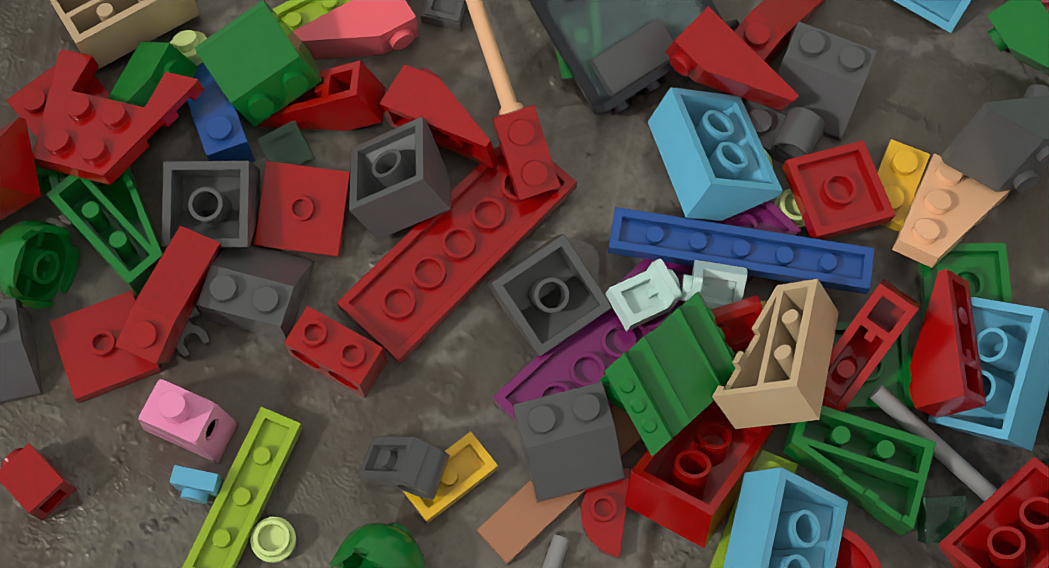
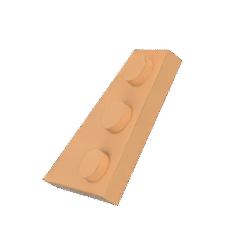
(943, 212)

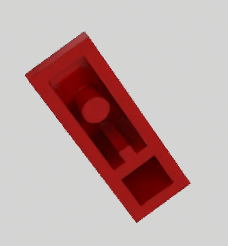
(773, 23)
(722, 60)
(424, 94)
(341, 102)
(168, 297)
(866, 343)
(946, 355)

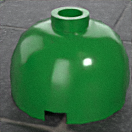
(36, 262)
(379, 547)

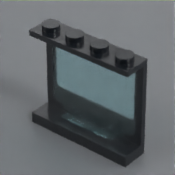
(590, 26)

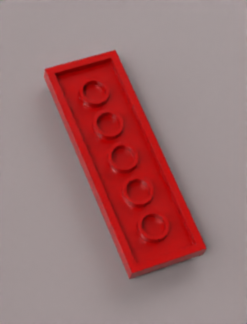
(447, 258)

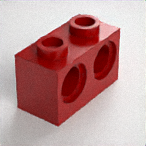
(336, 351)

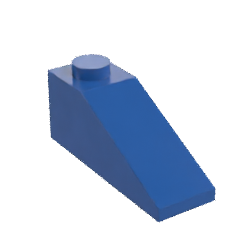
(218, 122)

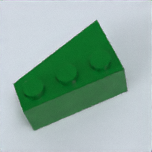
(113, 223)
(866, 463)

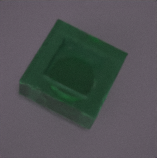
(287, 145)
(940, 516)

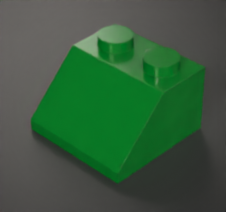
(259, 63)

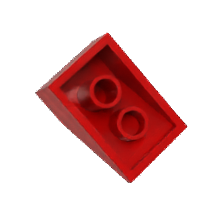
(696, 475)

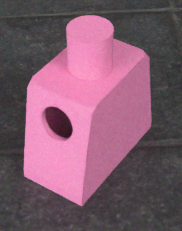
(184, 419)

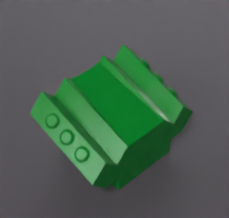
(671, 373)

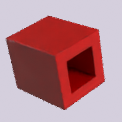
(34, 481)

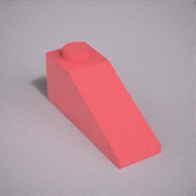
(360, 29)

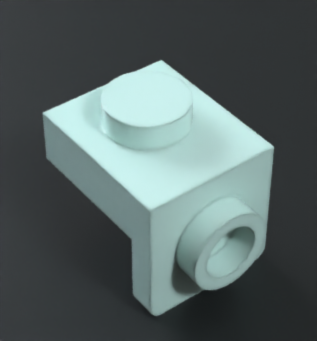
(716, 283)
(645, 295)

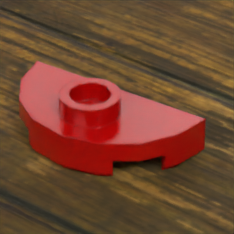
(604, 515)

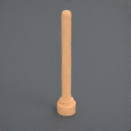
(493, 57)

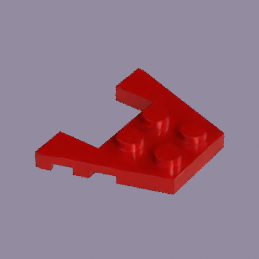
(96, 134)

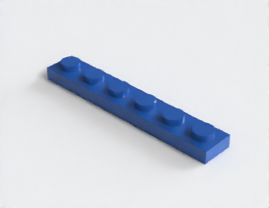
(760, 251)

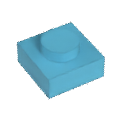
(196, 484)

